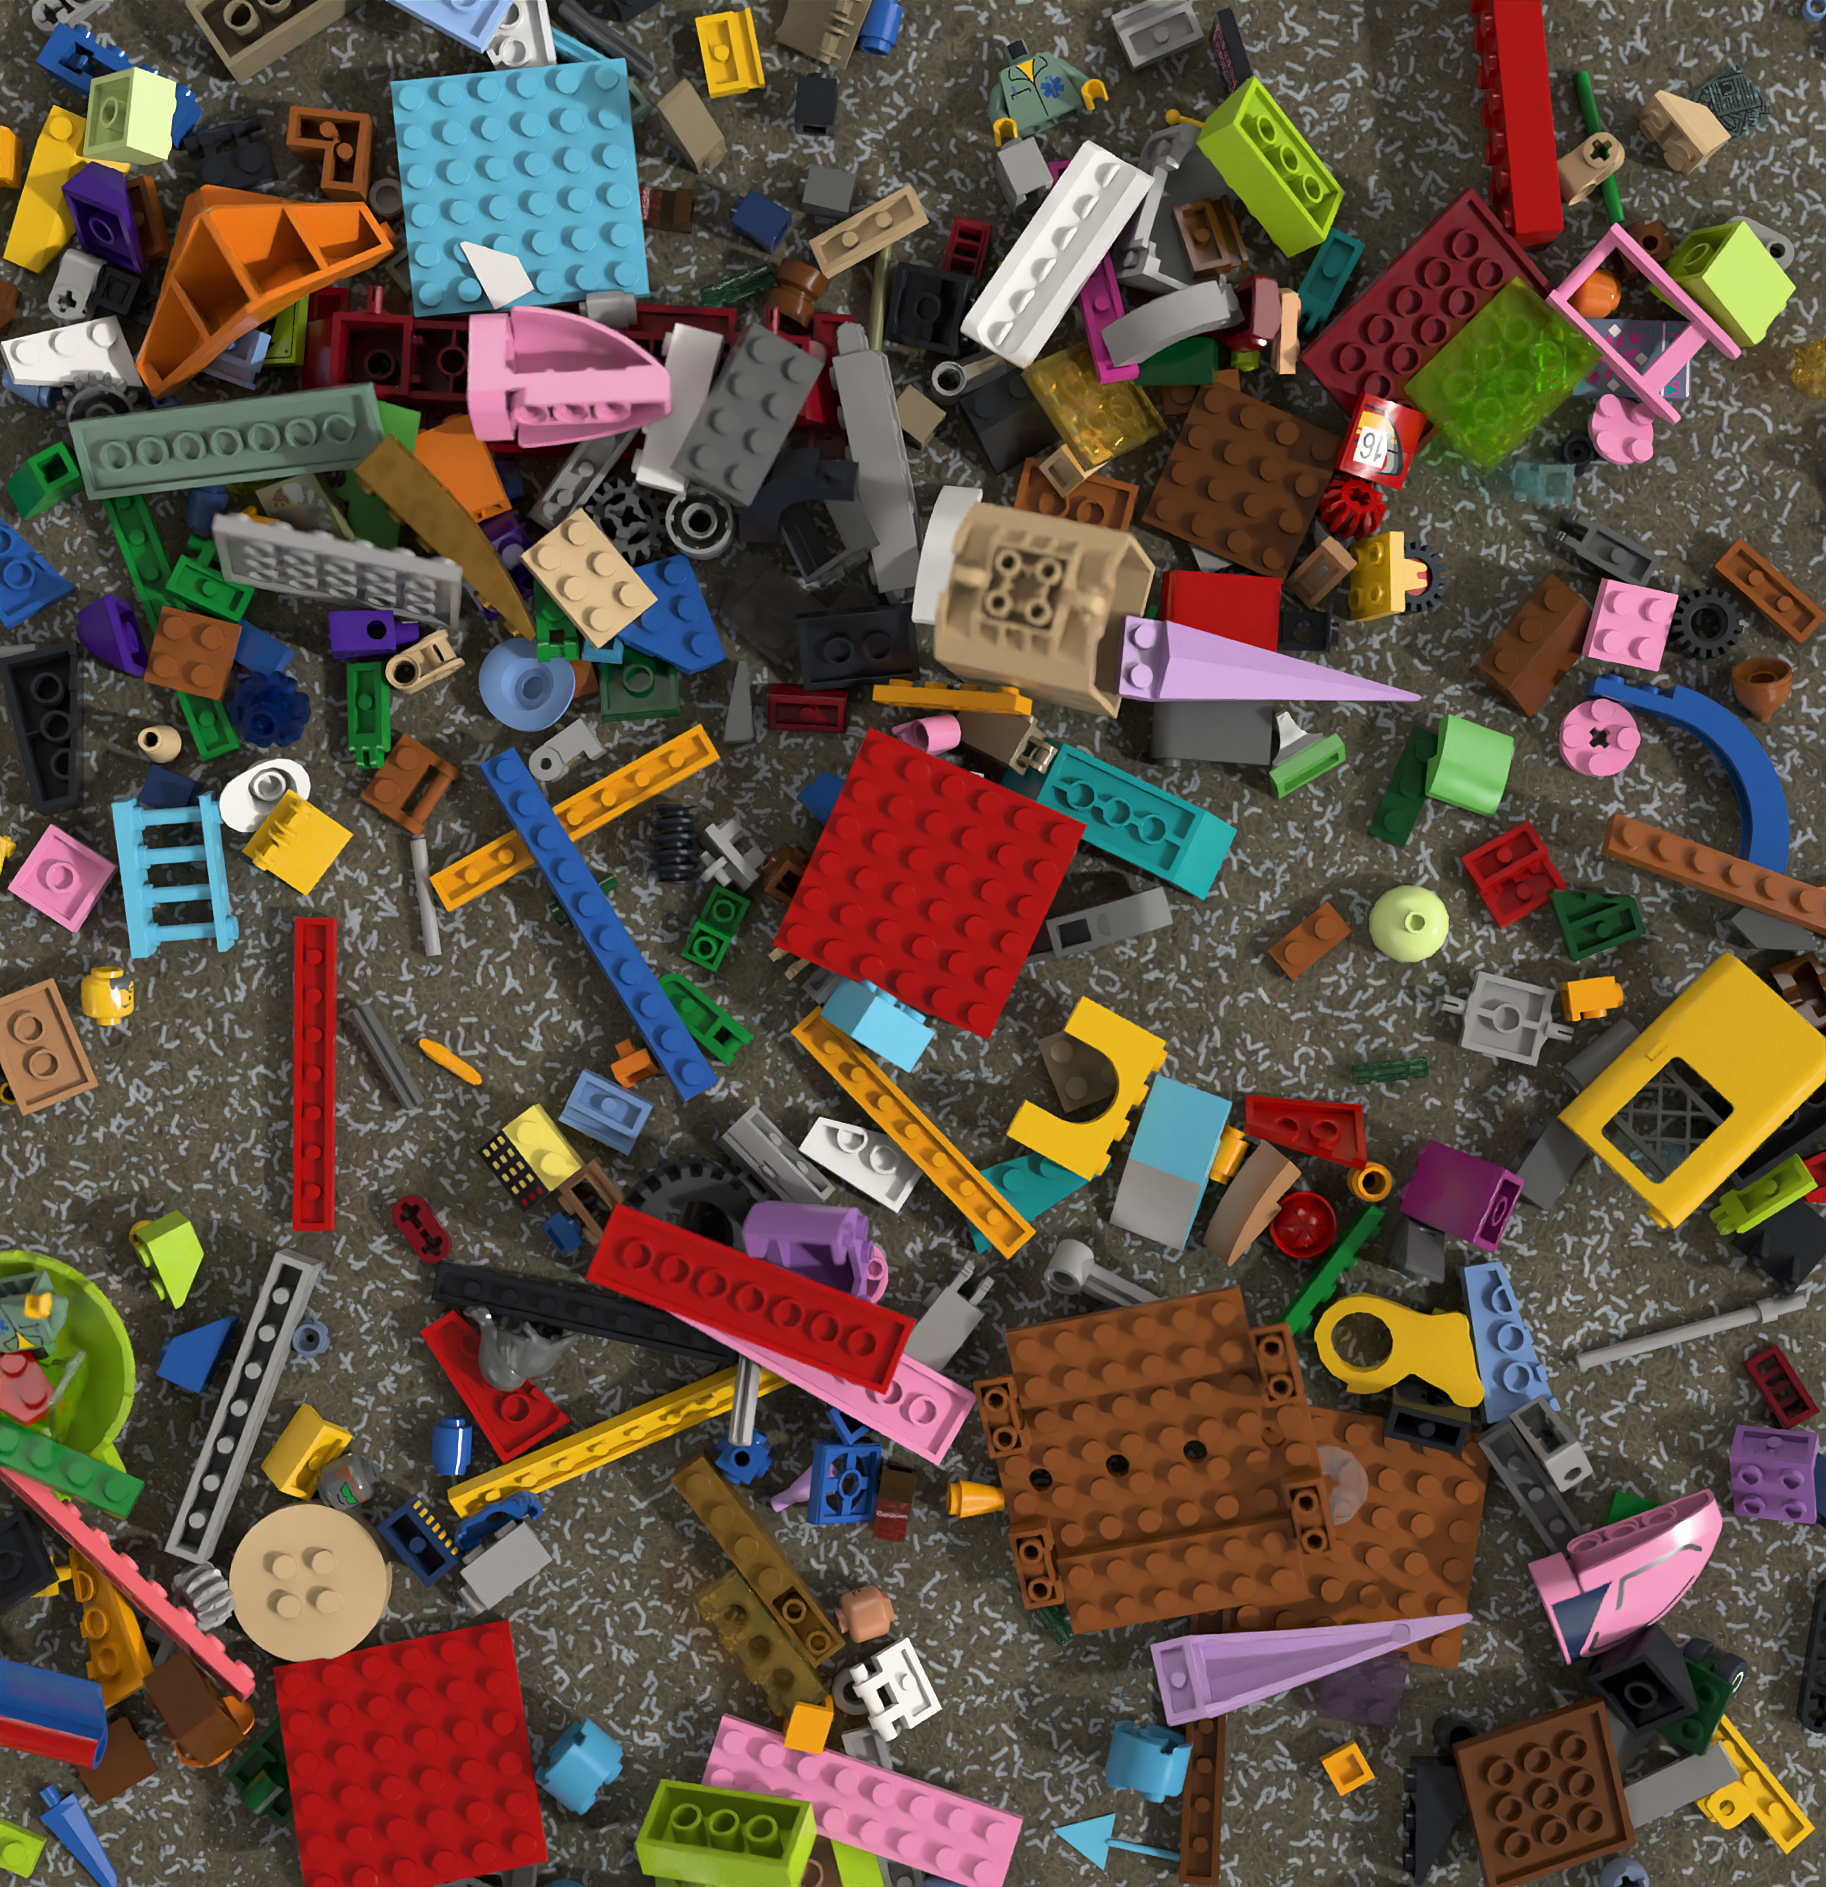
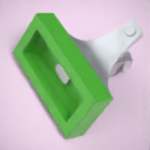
(1301, 755)

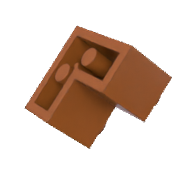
(343, 142)

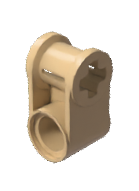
(1584, 169)
(426, 662)

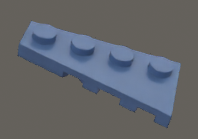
(1501, 1343)

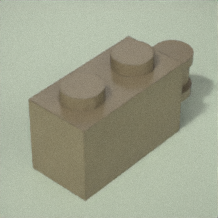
(1006, 740)

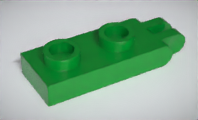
(368, 713)

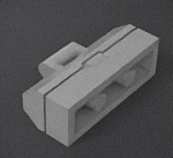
(773, 1161)

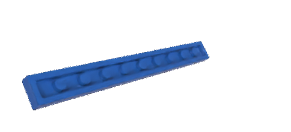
(597, 924)

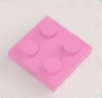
(1629, 624)
(63, 878)

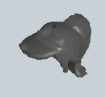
(509, 1357)

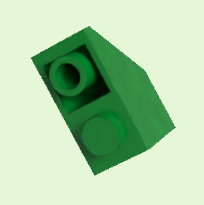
(45, 480)

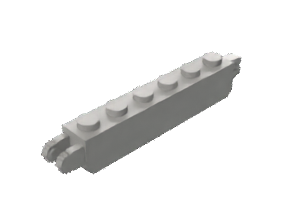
(878, 445)

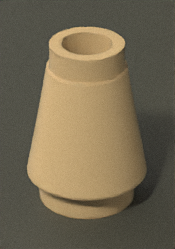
(167, 746)

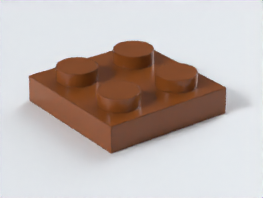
(192, 653)

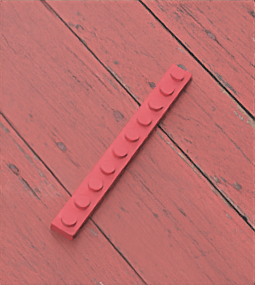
(145, 1595)

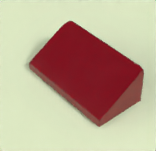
(808, 711)

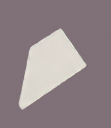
(498, 274)

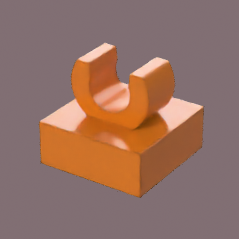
(634, 1065)

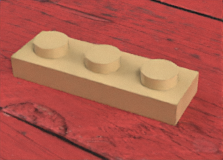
(868, 231)

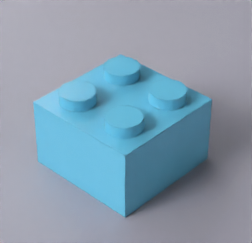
(878, 1021)

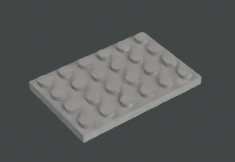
(338, 571)

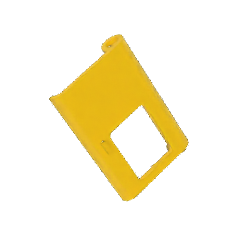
(1743, 1046)

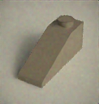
(691, 128)

